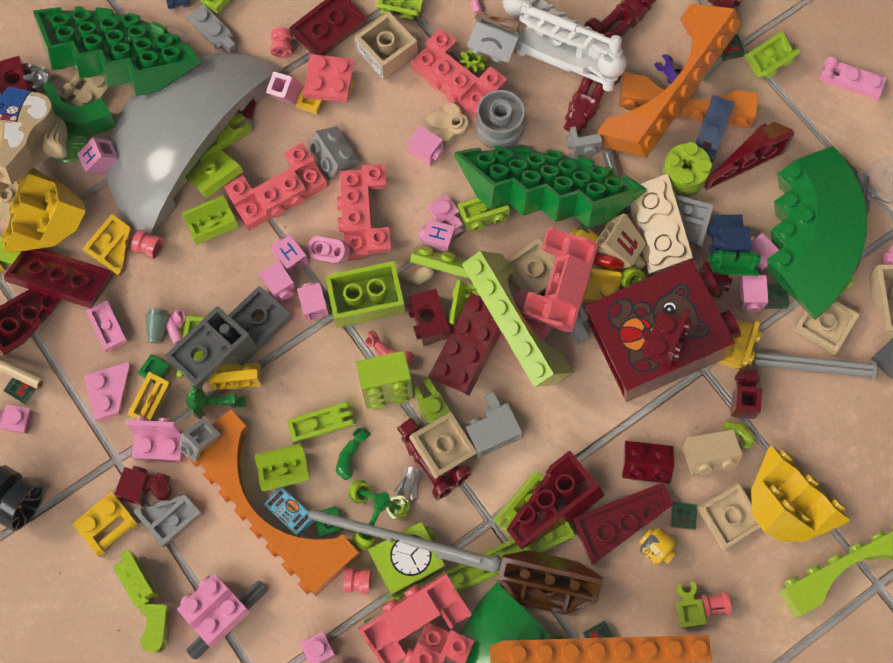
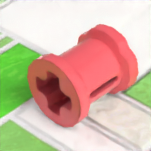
(716, 604)

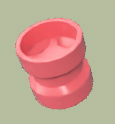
(281, 42)
(147, 244)
(357, 580)

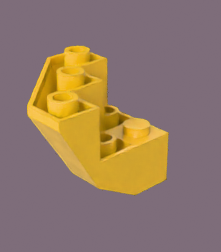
(41, 213)
(790, 502)

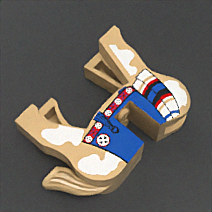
(27, 134)

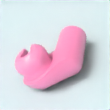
(175, 324)

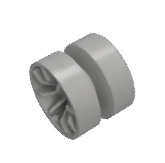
(500, 119)

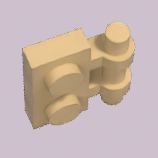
(92, 90)

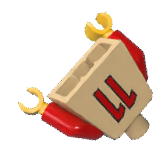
(620, 244)

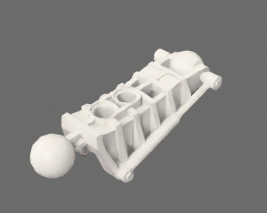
(566, 43)

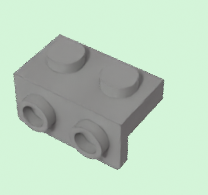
(332, 151)

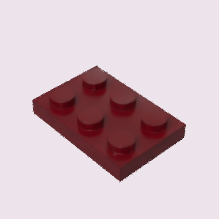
(328, 25)

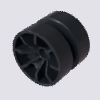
(18, 498)

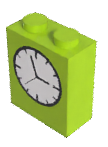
(406, 565)

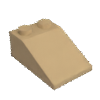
(882, 293)

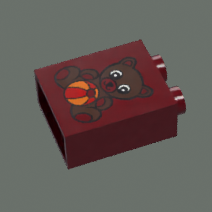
(627, 317)

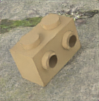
(712, 452)

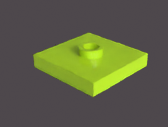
(214, 173)

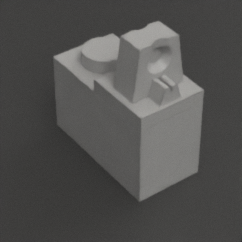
(495, 430)

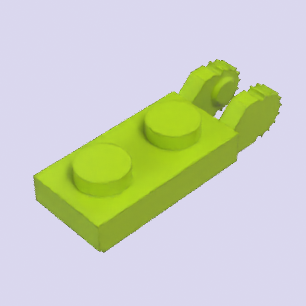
(227, 136)
(433, 406)

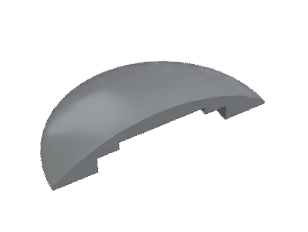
(170, 130)

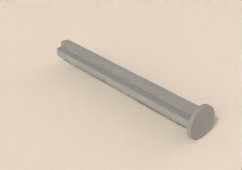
(816, 364)

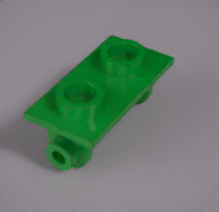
(727, 264)

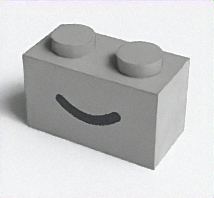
(492, 40)

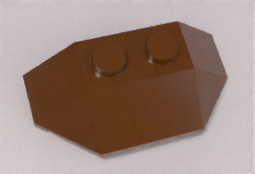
(549, 581)

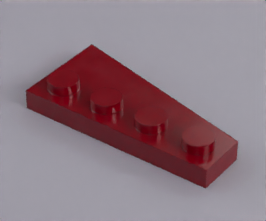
(617, 521)

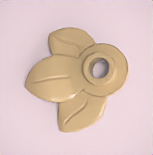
(445, 122)

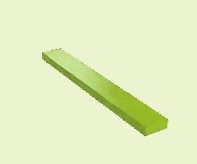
(466, 577)

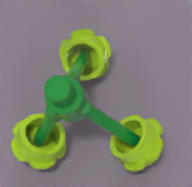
(396, 508)

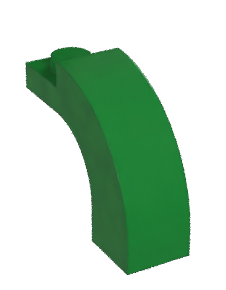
(82, 119)

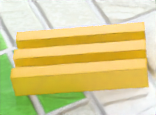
(142, 393)

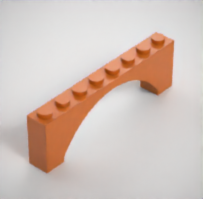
(643, 127)
(312, 560)
(605, 650)

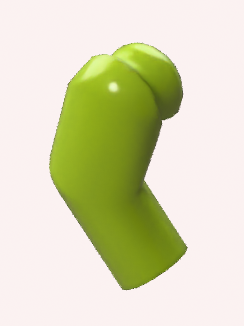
(746, 436)

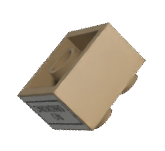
(386, 45)

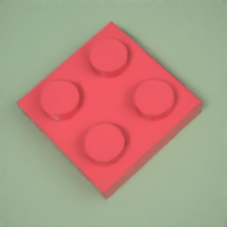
(328, 78)

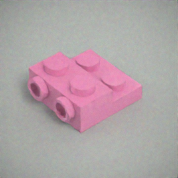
(212, 610)

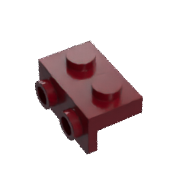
(648, 462)

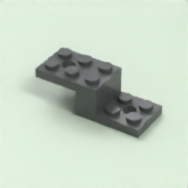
(228, 336)

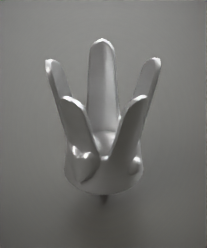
(39, 75)
(409, 482)

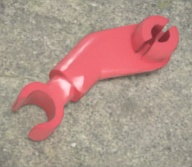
(383, 349)

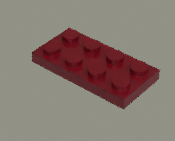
(59, 276)
(467, 347)

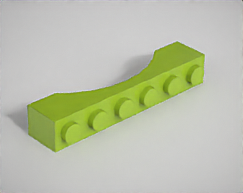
(811, 591)

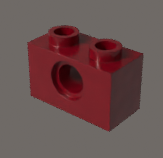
(12, 71)
(428, 303)

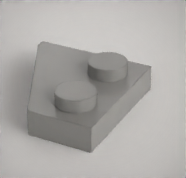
(695, 218)
(168, 518)

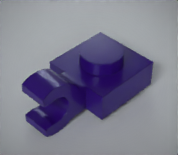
(670, 68)

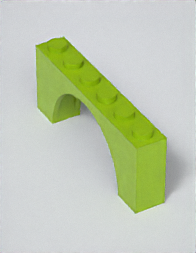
(490, 277)

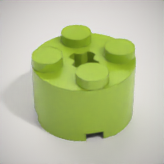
(687, 168)

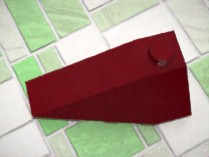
(762, 146)
(22, 317)
(556, 500)

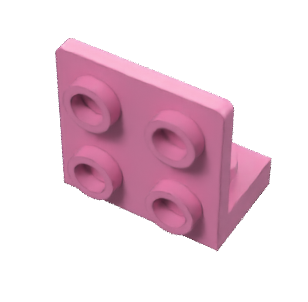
(155, 439)

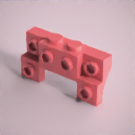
(451, 77)
(279, 192)
(356, 213)
(567, 281)
(409, 614)
(438, 644)

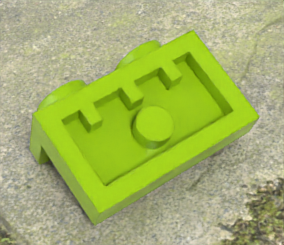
(135, 579)

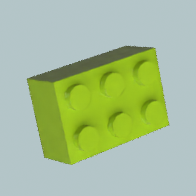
(365, 294)
(385, 380)

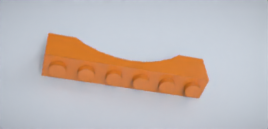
(640, 89)

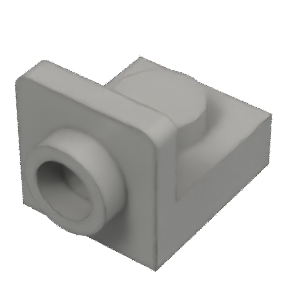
(197, 439)

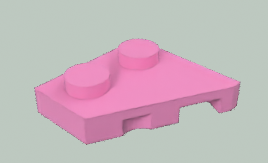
(107, 390)

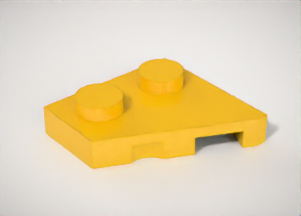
(110, 244)

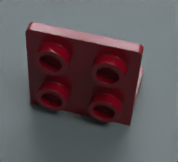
(665, 339)

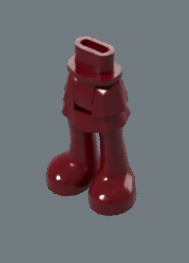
(628, 11)
(583, 106)
(442, 486)

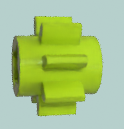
(473, 62)

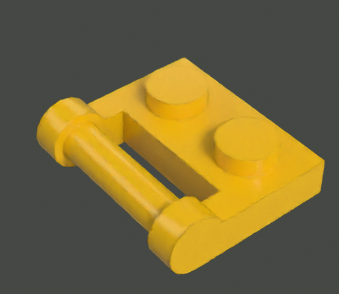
(100, 518)

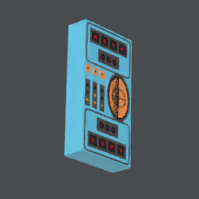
(289, 511)

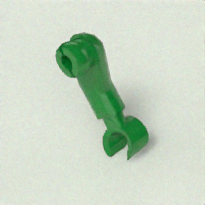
(346, 453)

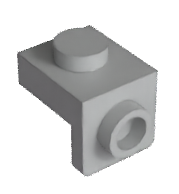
(583, 145)

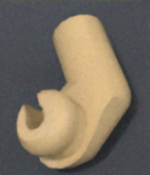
(419, 277)

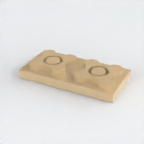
(661, 226)

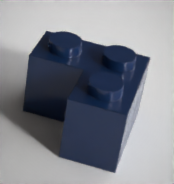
(729, 234)

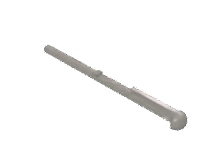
(443, 551)

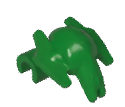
(197, 401)

